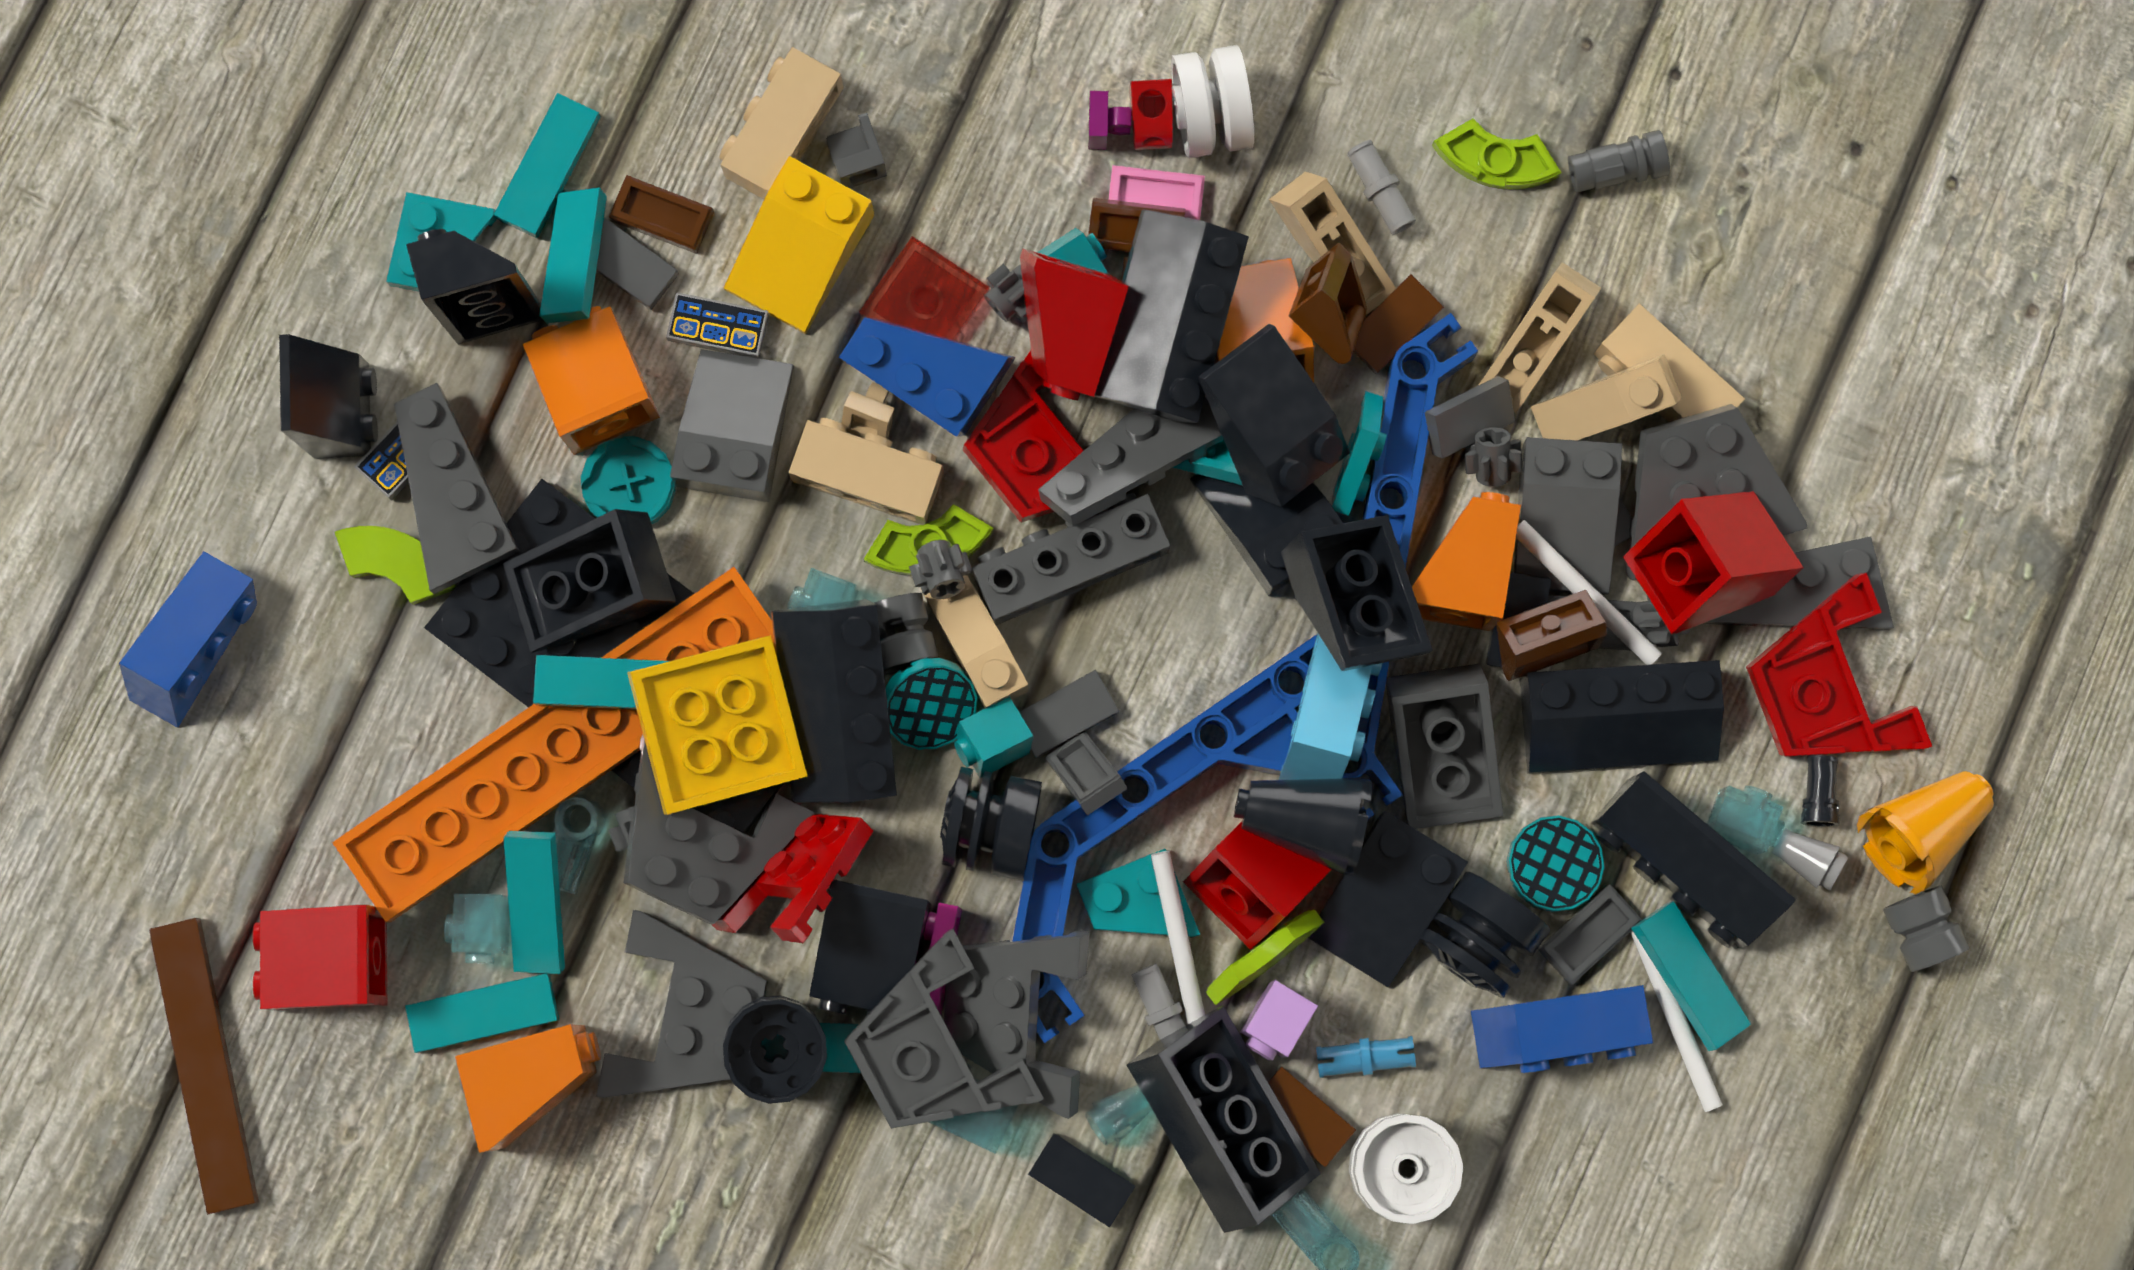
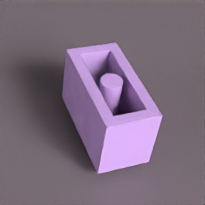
(1277, 1021)

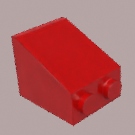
(1069, 321)
(1711, 559)
(1253, 883)
(321, 958)

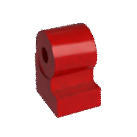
(1151, 114)

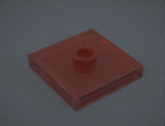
(926, 293)

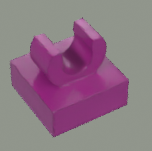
(1106, 120)

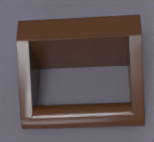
(1325, 290)
(1550, 634)

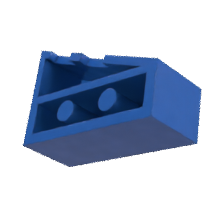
(928, 372)
(187, 638)
(1563, 1029)

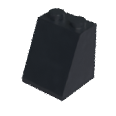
(866, 945)

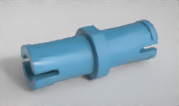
(1366, 1056)

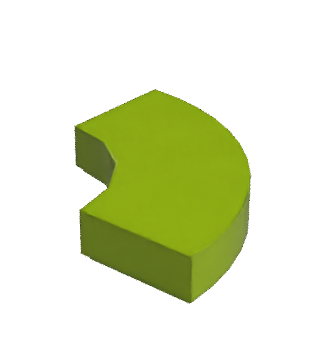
(1495, 160)
(898, 544)
(387, 555)
(1264, 956)

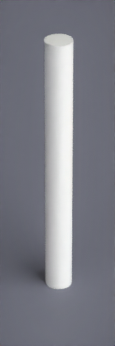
(1576, 582)
(1178, 935)
(1682, 1034)

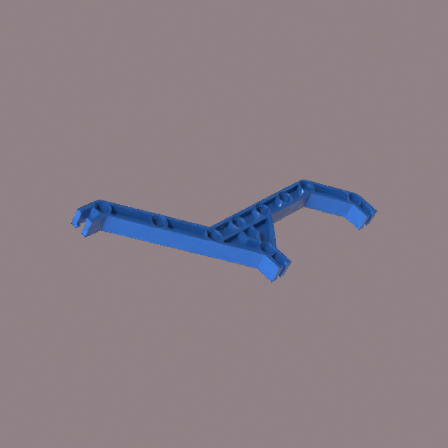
(1259, 713)

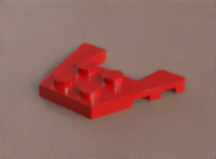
(1021, 444)
(1811, 689)
(803, 873)

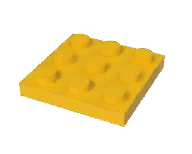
(717, 724)

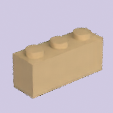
(780, 121)
(1645, 338)
(867, 470)

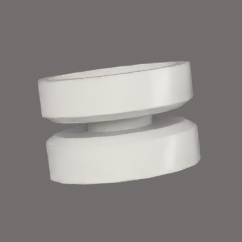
(1218, 101)
(1376, 1163)

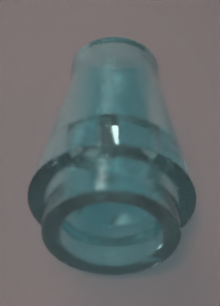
(1117, 1114)

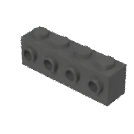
(1070, 559)

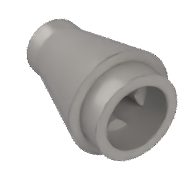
(1811, 858)

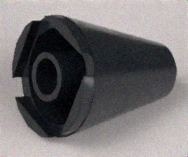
(1309, 817)

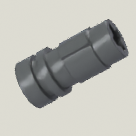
(1620, 162)

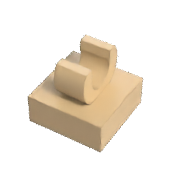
(868, 412)

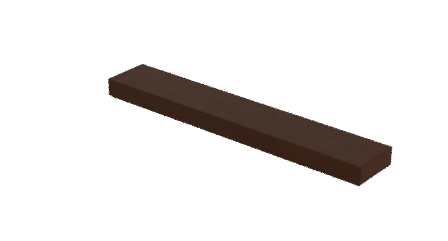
(203, 1066)

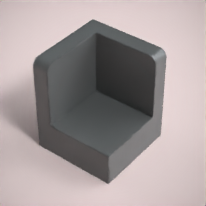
(857, 154)

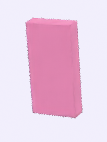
(1158, 188)

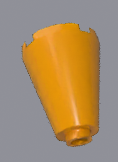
(1925, 829)

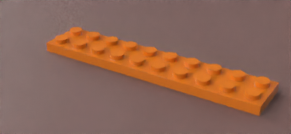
(529, 763)

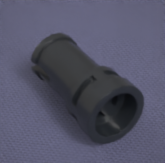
(1820, 804)

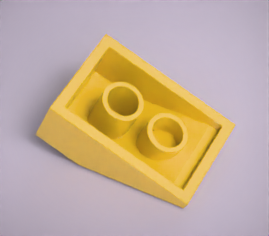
(799, 244)

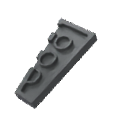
(1124, 457)
(451, 500)
(1823, 573)

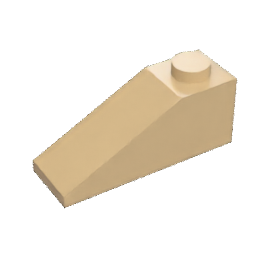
(1320, 222)
(1543, 332)
(1609, 401)
(979, 645)

